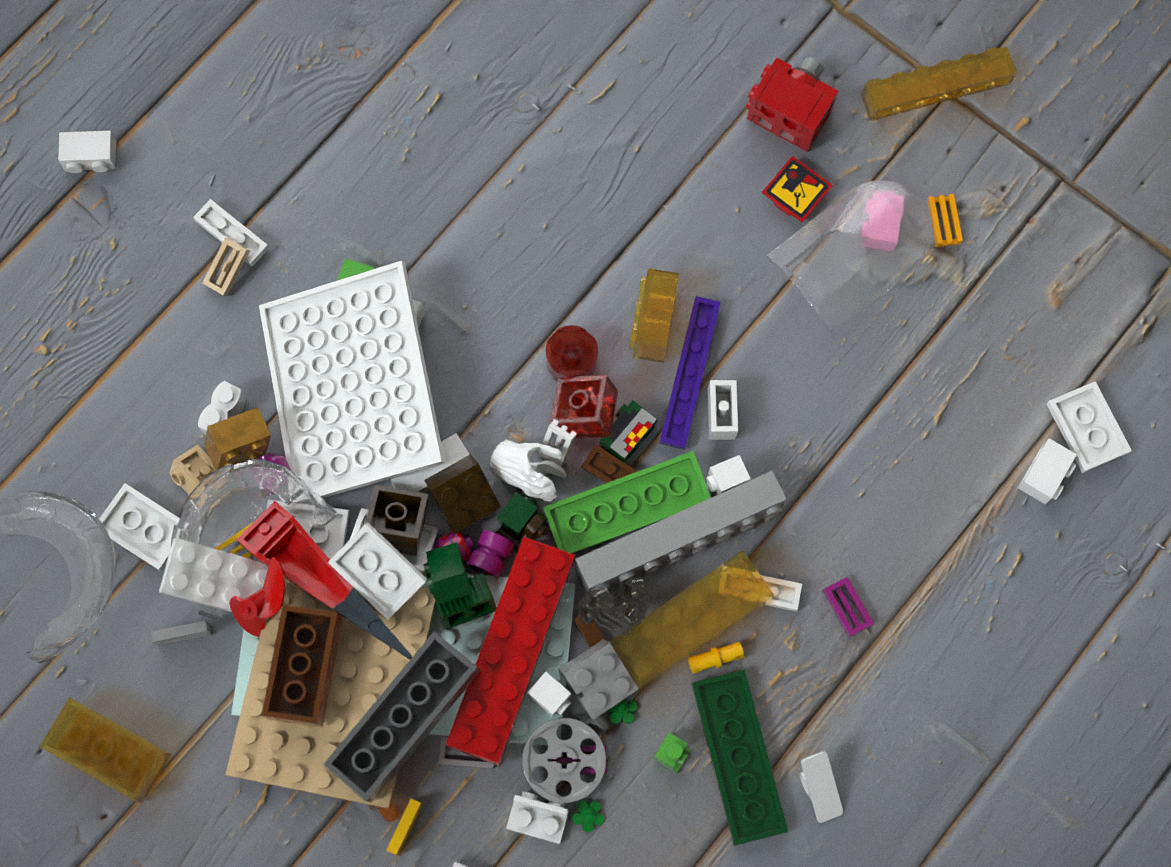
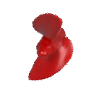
(263, 604)

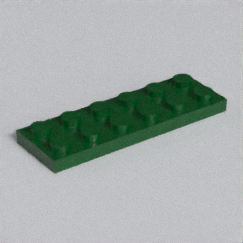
(739, 757)

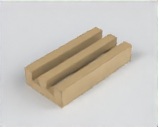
(208, 280)

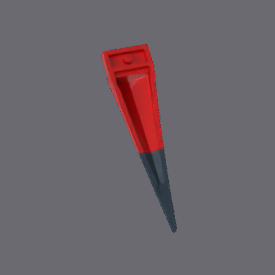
(307, 567)

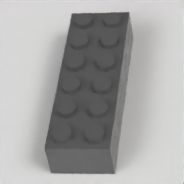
(402, 717)

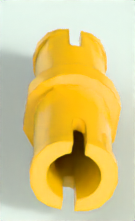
(715, 657)

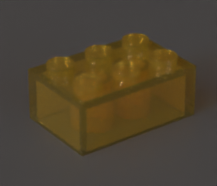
(653, 315)

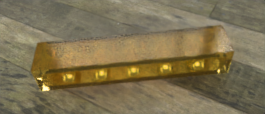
(938, 83)

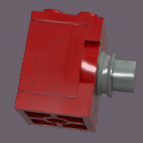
(792, 101)

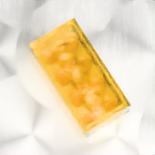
(105, 750)

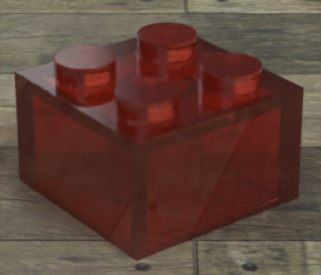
(585, 405)

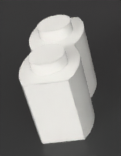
(225, 403)

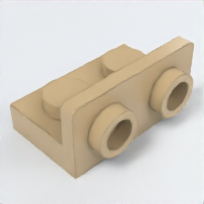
(191, 468)

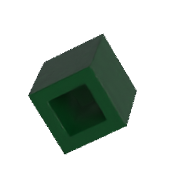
(517, 514)

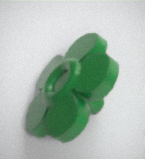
(624, 711)
(588, 815)

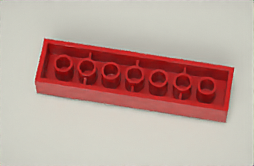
(511, 651)

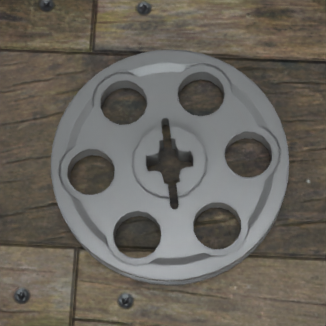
(571, 773)

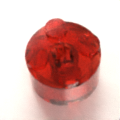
(568, 340)

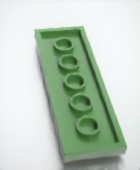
(627, 504)

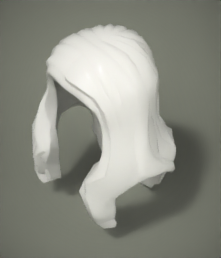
(513, 465)

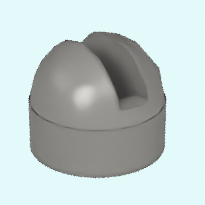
(598, 724)

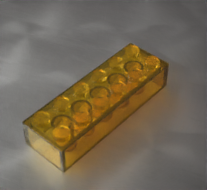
(692, 619)

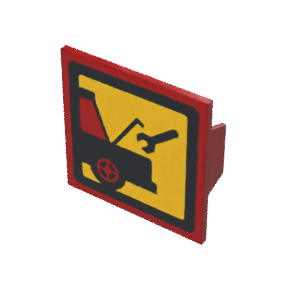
(796, 189)

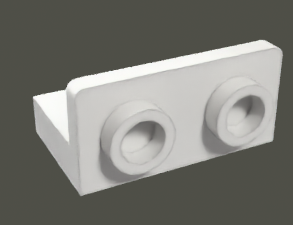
(537, 818)

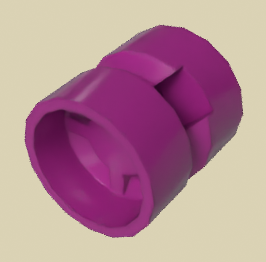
(491, 552)

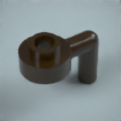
(535, 527)

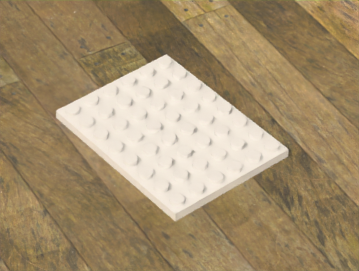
(351, 382)

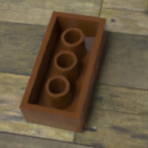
(302, 666)

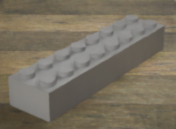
(682, 533)

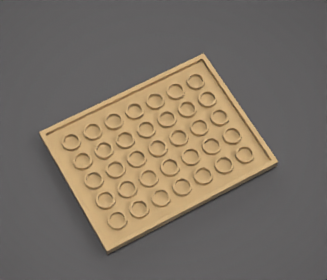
(363, 669)

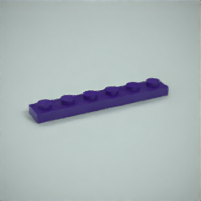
(689, 373)

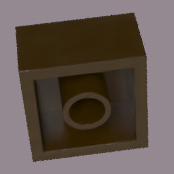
(462, 493)
(398, 517)

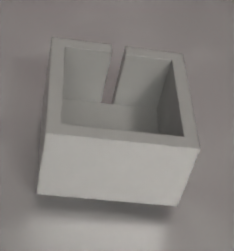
(599, 677)

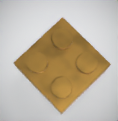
(237, 439)

